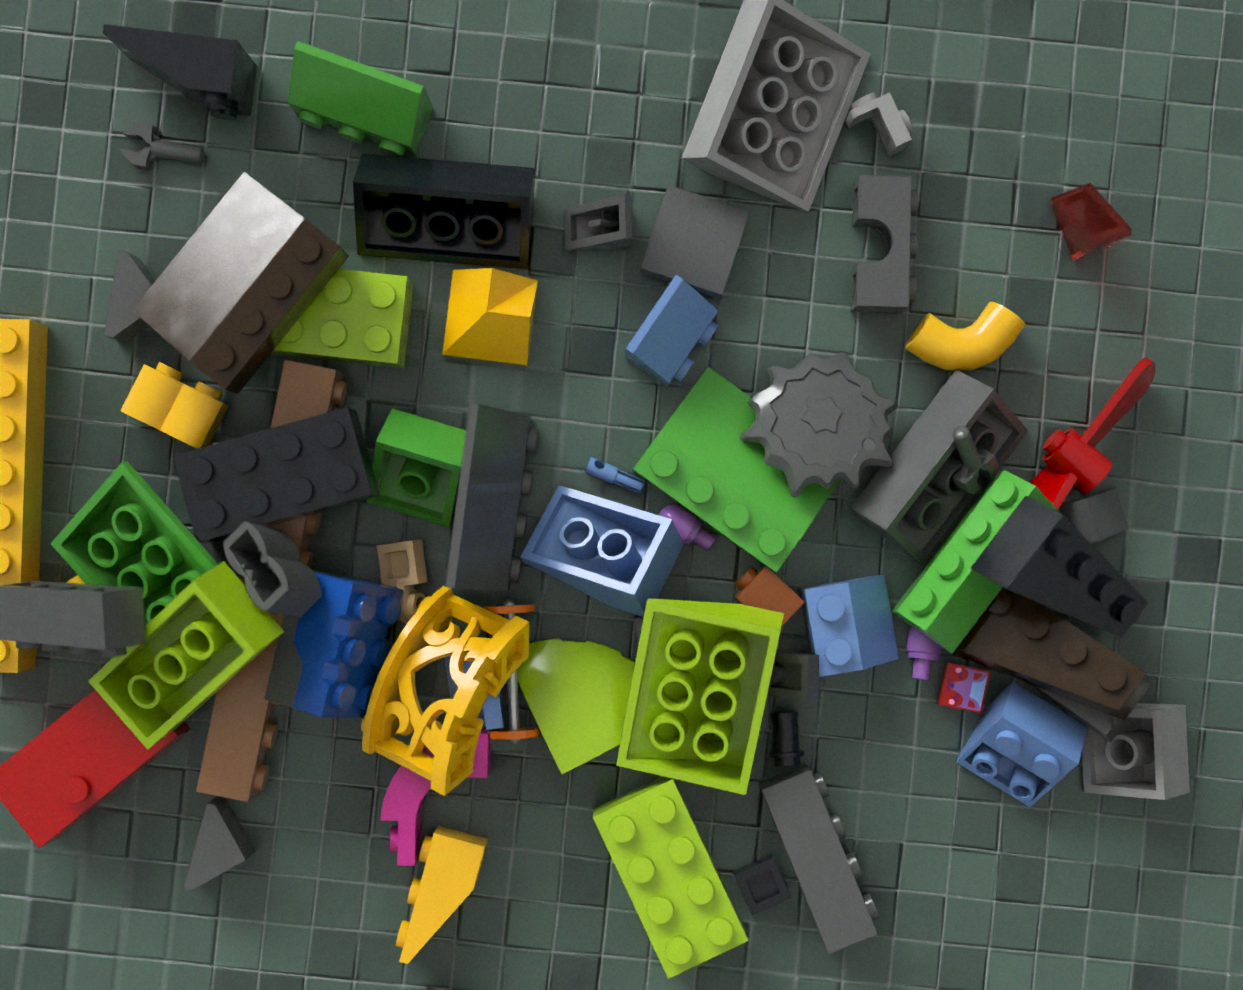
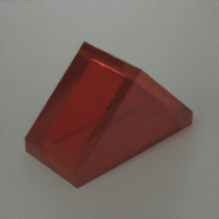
(1088, 221)

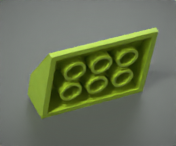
(699, 691)

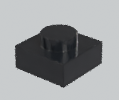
(762, 884)

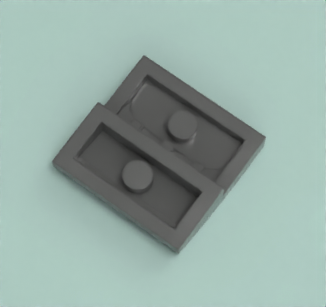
(694, 240)

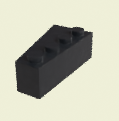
(1055, 565)

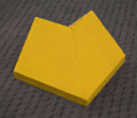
(490, 316)

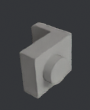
(892, 125)

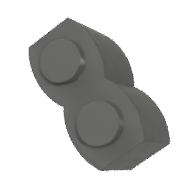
(272, 569)

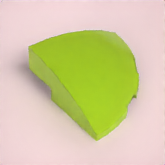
(576, 697)

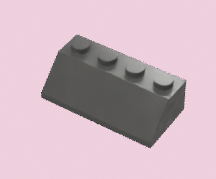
(916, 496)

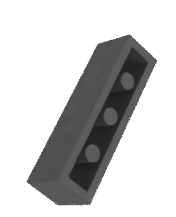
(72, 617)
(818, 857)

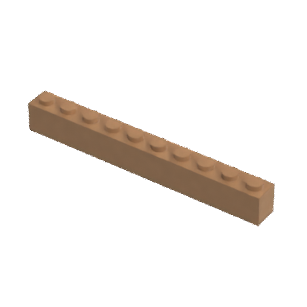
(241, 717)

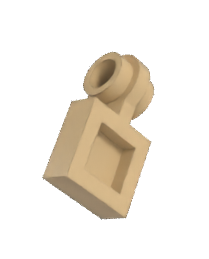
(401, 567)

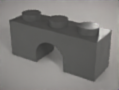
(887, 207)

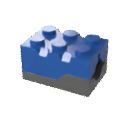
(335, 648)

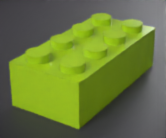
(355, 321)
(187, 655)
(669, 875)

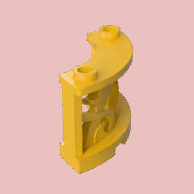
(396, 698)

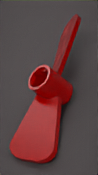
(1073, 457)

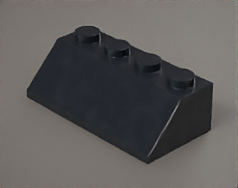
(444, 211)

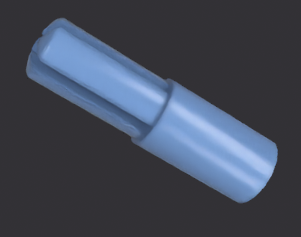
(613, 475)

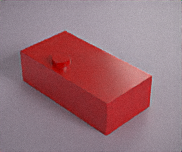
(74, 768)

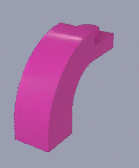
(405, 800)

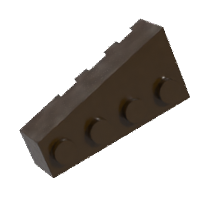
(1052, 654)

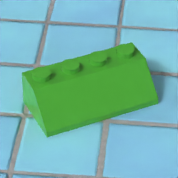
(947, 592)

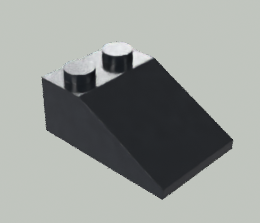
(203, 68)

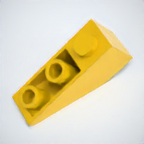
(447, 879)

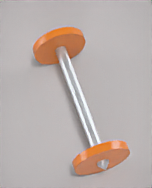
(514, 731)

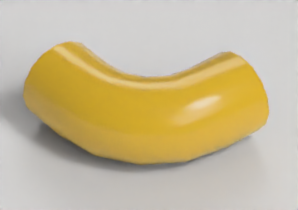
(966, 347)

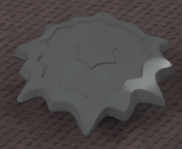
(821, 422)

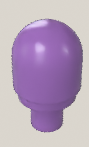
(688, 526)
(923, 652)

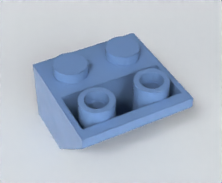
(1023, 745)

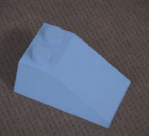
(604, 549)

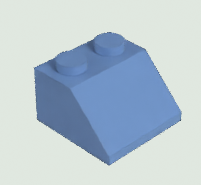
(672, 332)
(849, 624)

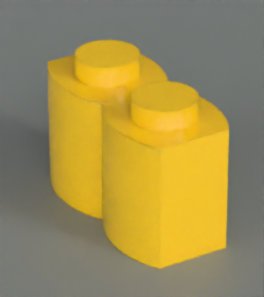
(174, 406)

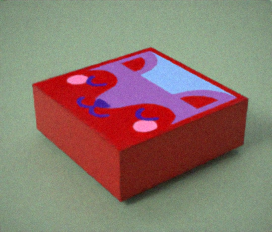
(963, 687)

